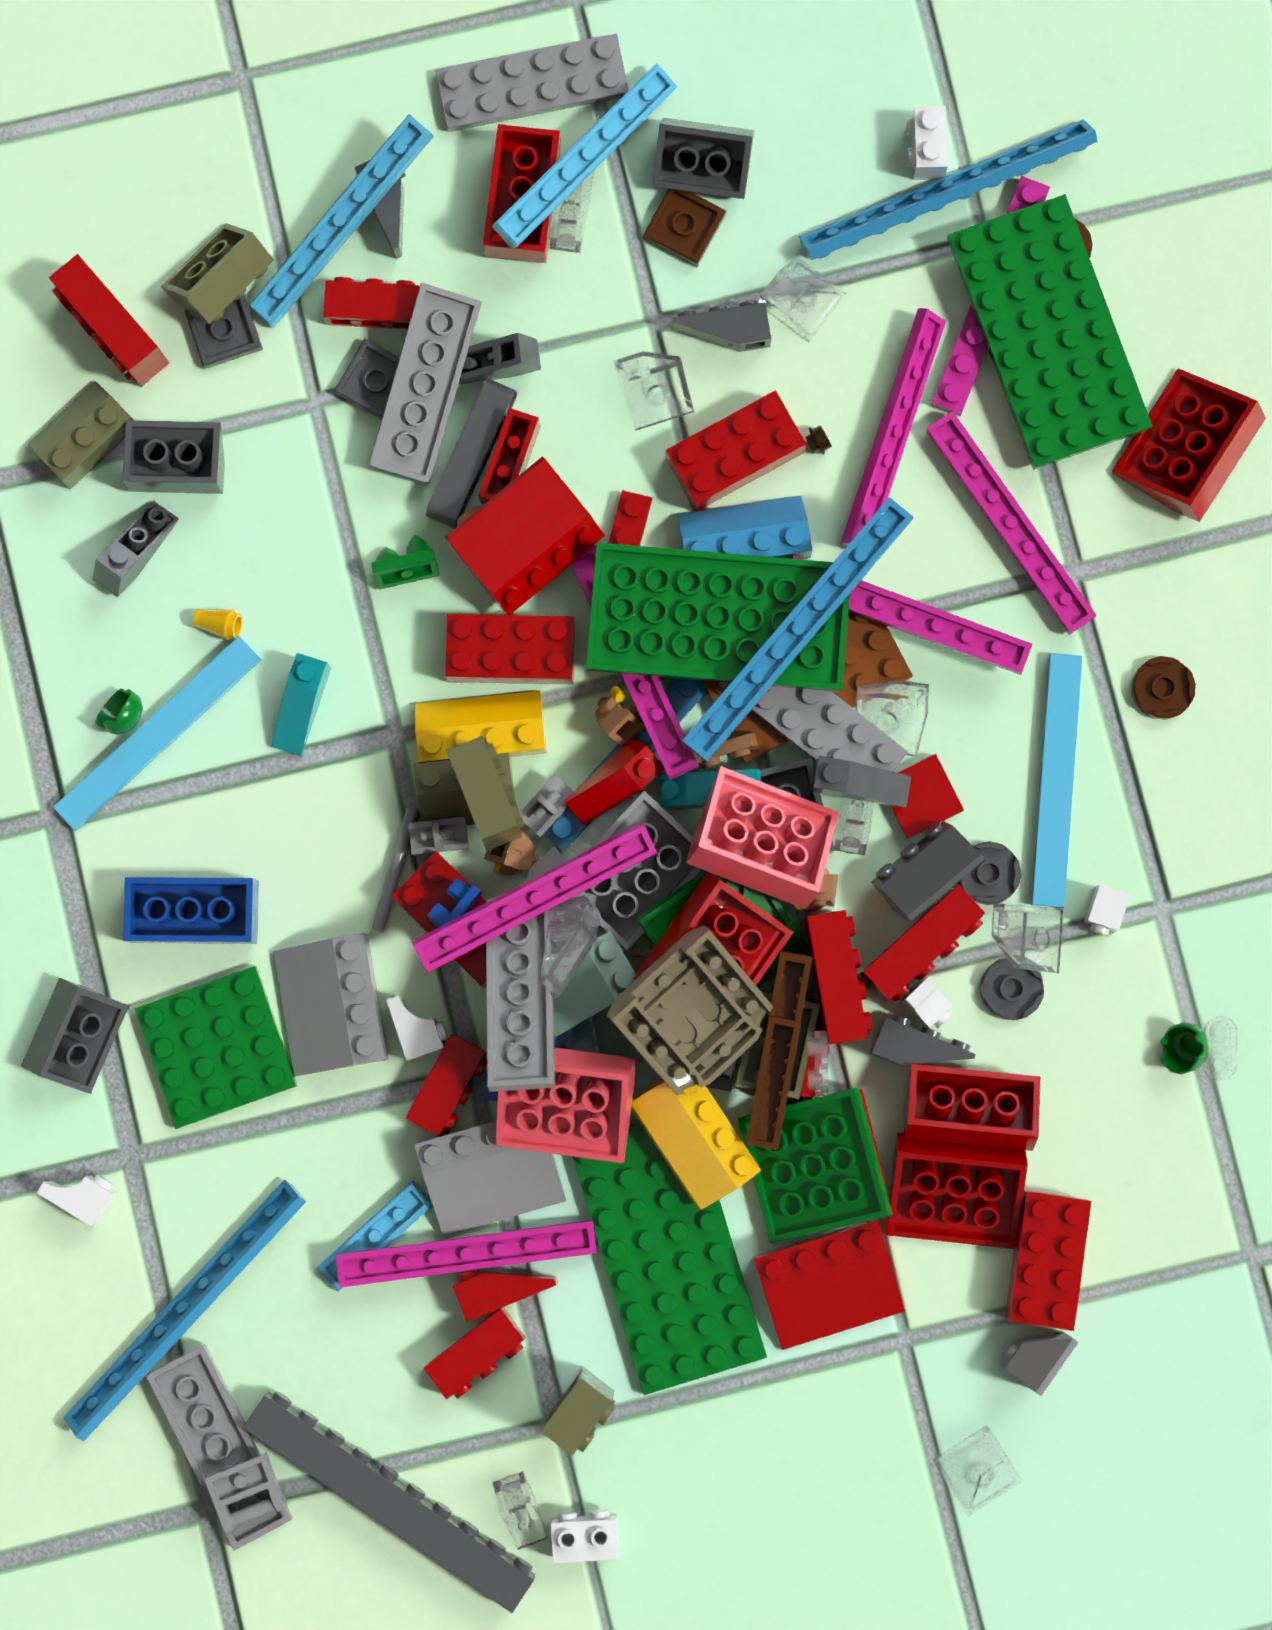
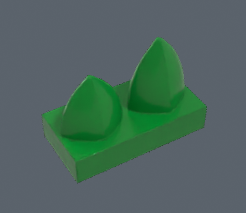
(415, 565)

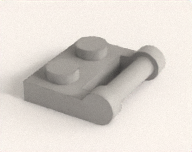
(243, 1481)

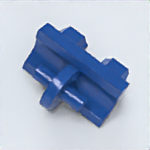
(461, 893)

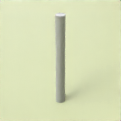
(394, 871)

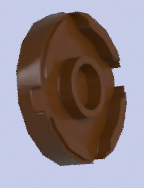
(1163, 688)

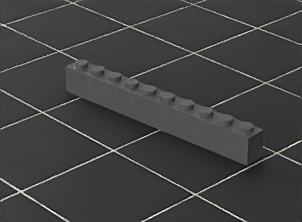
(390, 1501)

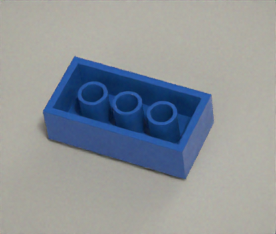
(191, 910)

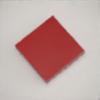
(929, 798)

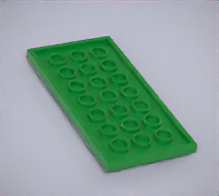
(1049, 332)
(705, 615)
(668, 1269)

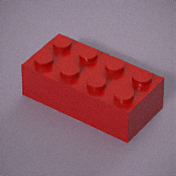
(518, 162)
(105, 316)
(735, 451)
(510, 649)
(427, 889)
(922, 943)
(836, 977)
(972, 1107)
(1048, 1260)

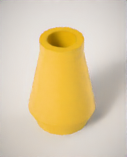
(221, 622)

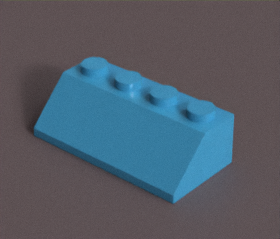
(756, 529)

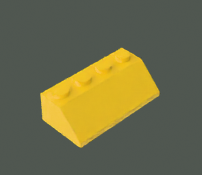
(506, 720)
(695, 1141)

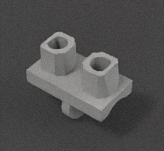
(546, 806)
(438, 836)

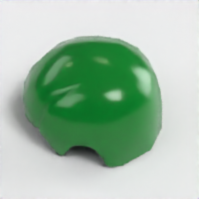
(120, 712)
(1184, 1048)

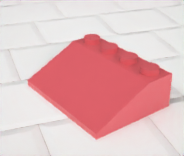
(763, 838)
(580, 1116)

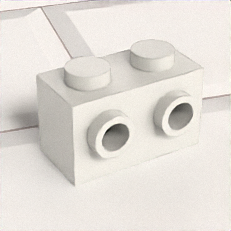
(929, 142)
(584, 1537)

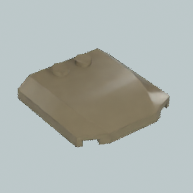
(691, 1012)

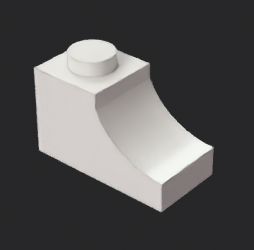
(927, 1003)
(416, 1034)
(85, 1201)

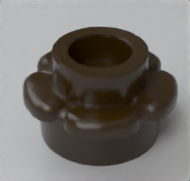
(818, 440)

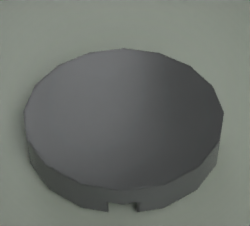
(994, 877)
(1011, 991)

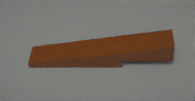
(779, 1050)

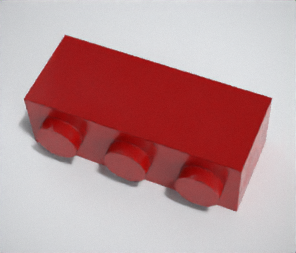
(369, 303)
(510, 453)
(447, 1086)
(475, 1354)

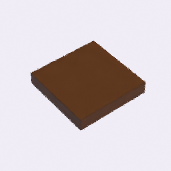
(684, 225)

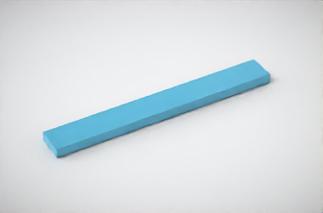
(584, 156)
(341, 220)
(157, 733)
(1056, 780)

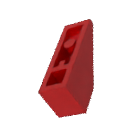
(614, 781)
(494, 1290)

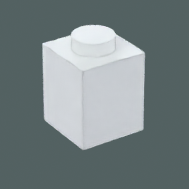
(1106, 909)

